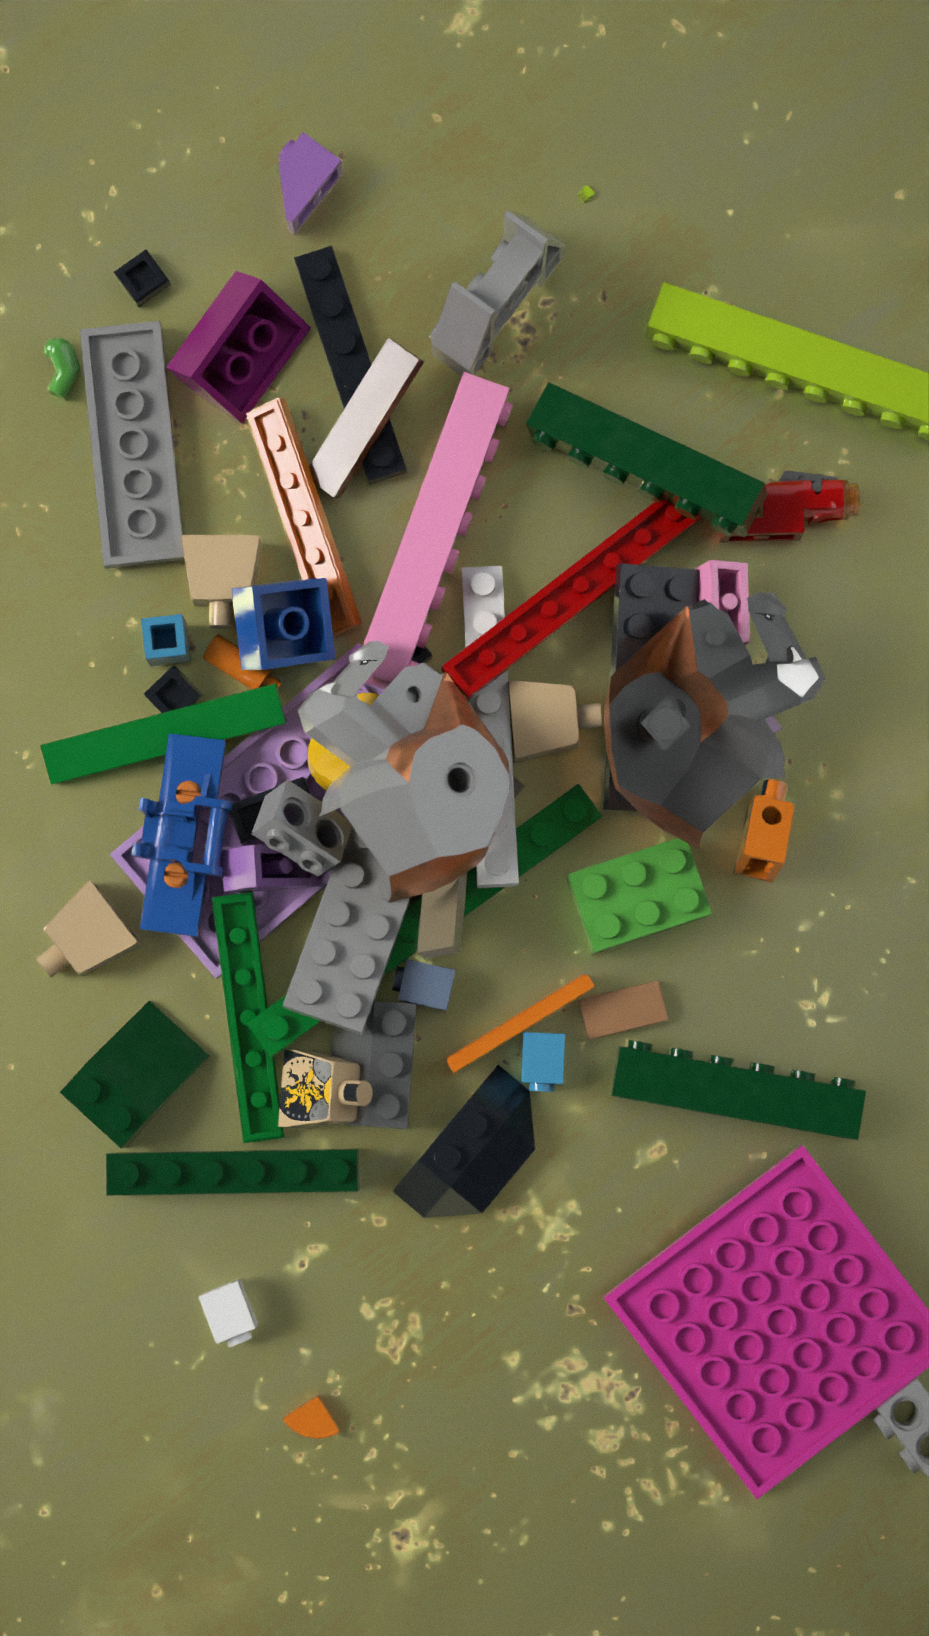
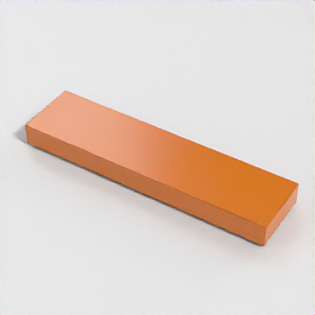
(520, 1023)

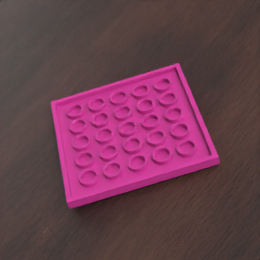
(777, 1321)

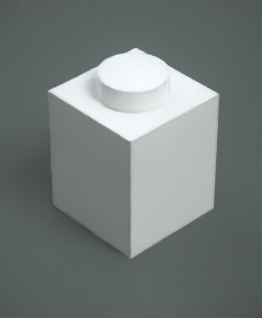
(229, 1313)

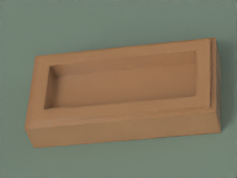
(623, 1010)

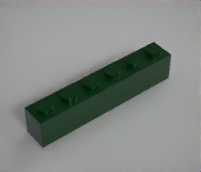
(646, 460)
(738, 1092)
(232, 1172)

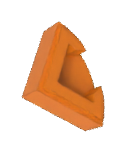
(312, 1420)

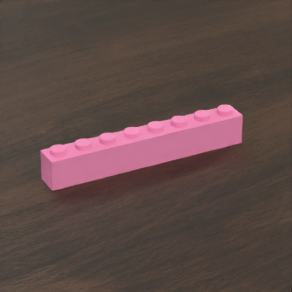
(436, 522)

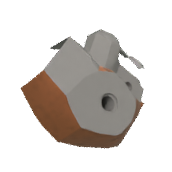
(421, 773)

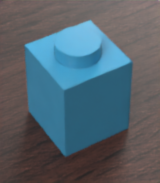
(166, 640)
(542, 1060)

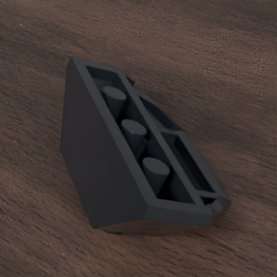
(473, 1152)

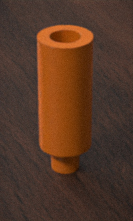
(226, 657)

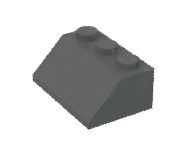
(384, 1061)

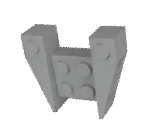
(477, 315)

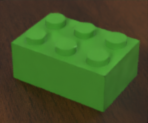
(638, 895)

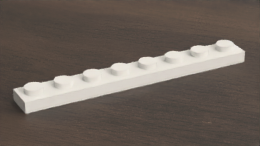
(482, 610)

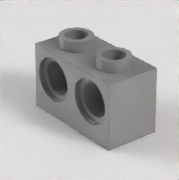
(293, 827)
(909, 1432)

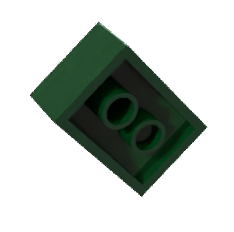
(134, 1075)

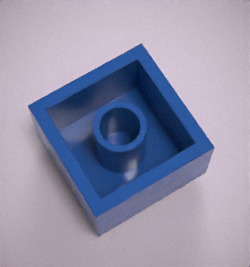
(283, 623)

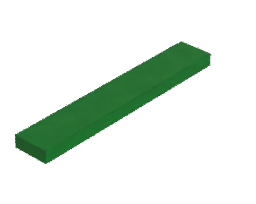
(149, 735)
(244, 1000)

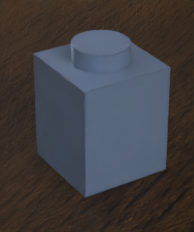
(424, 984)

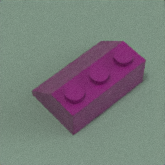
(239, 346)

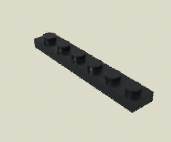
(345, 350)

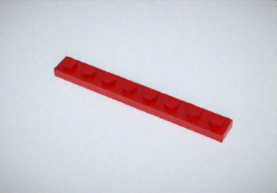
(564, 598)

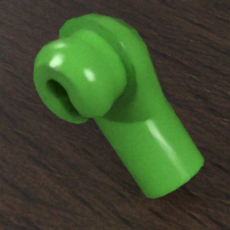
(66, 366)

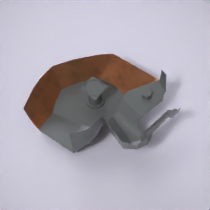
(699, 765)

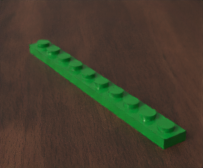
(536, 841)

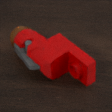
(800, 499)

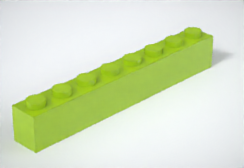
(791, 358)

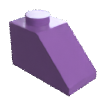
(306, 178)
(262, 869)

